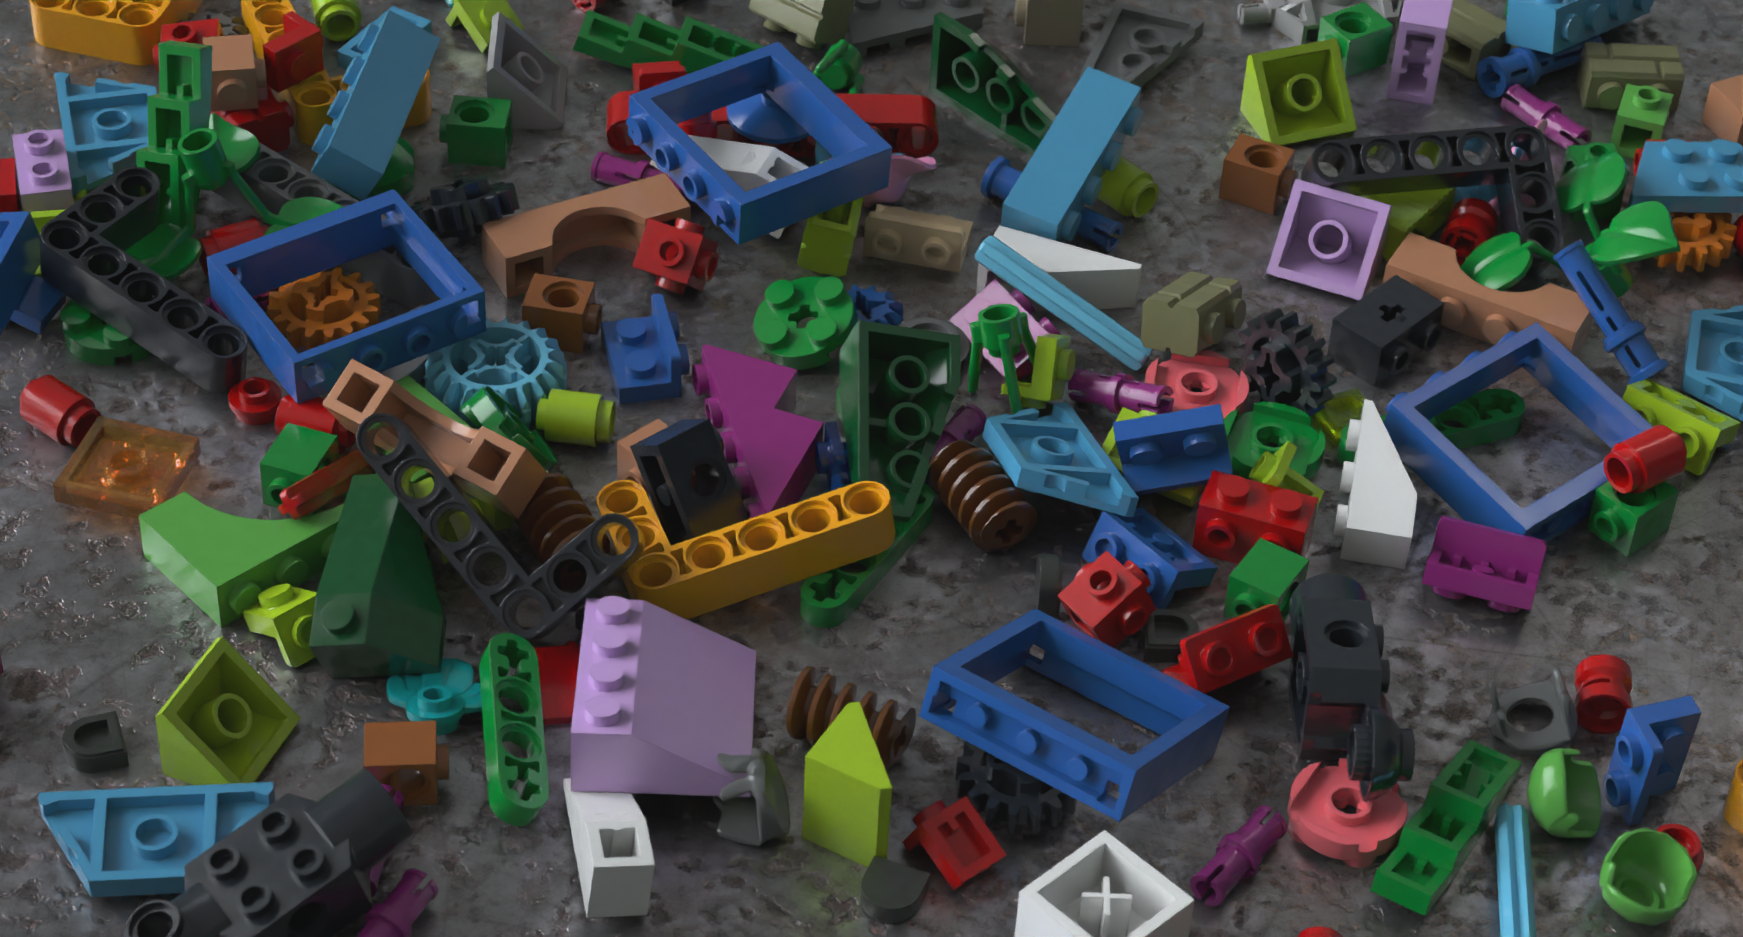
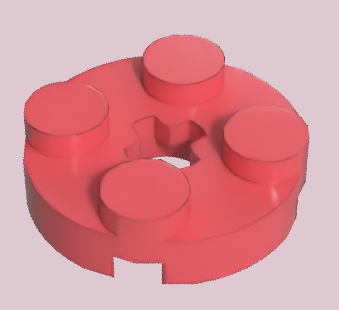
(1204, 371)
(1340, 835)

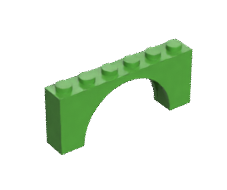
(232, 559)

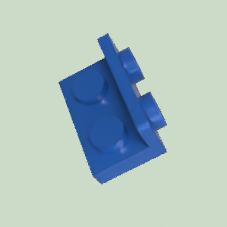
(646, 355)
(1173, 449)
(1155, 549)
(1649, 754)

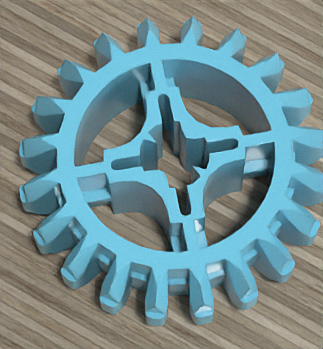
(508, 359)

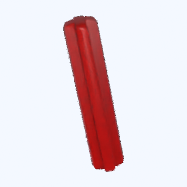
(323, 485)

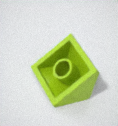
(1297, 93)
(222, 721)
(847, 790)

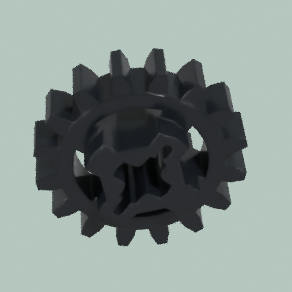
(465, 205)
(1286, 362)
(1008, 792)

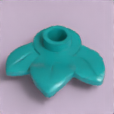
(437, 695)

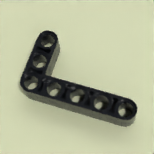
(1453, 170)
(88, 263)
(485, 541)

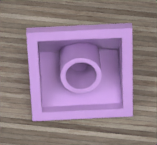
(1330, 240)

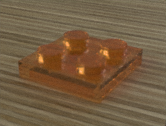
(126, 468)

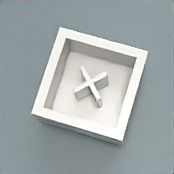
(1103, 894)

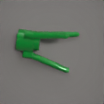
(841, 68)
(1001, 331)

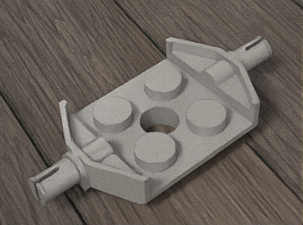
(1298, 16)

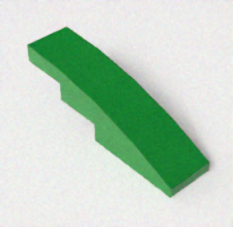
(652, 41)
(176, 110)
(1446, 827)

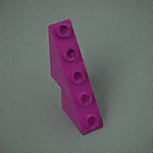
(762, 438)

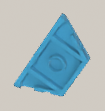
(101, 127)
(1691, 176)
(1715, 359)
(1058, 459)
(145, 836)

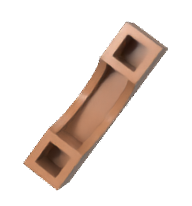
(542, 237)
(1483, 310)
(476, 459)

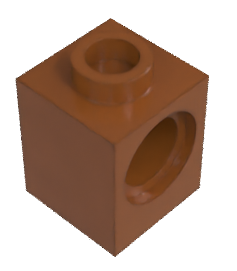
(1257, 174)
(564, 309)
(407, 758)

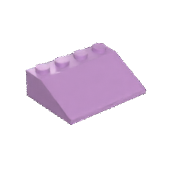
(657, 702)

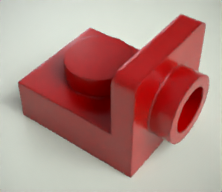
(955, 841)

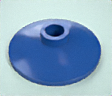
(764, 121)

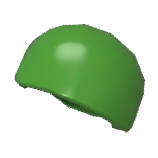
(1565, 794)
(1647, 877)

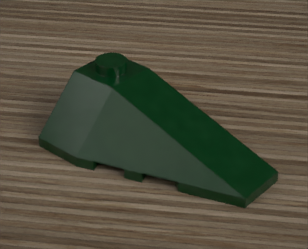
(986, 85)
(896, 405)
(377, 591)

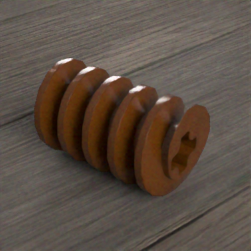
(981, 496)
(553, 520)
(815, 708)

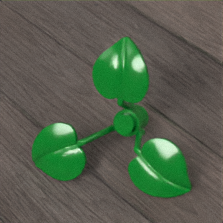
(210, 159)
(1633, 234)

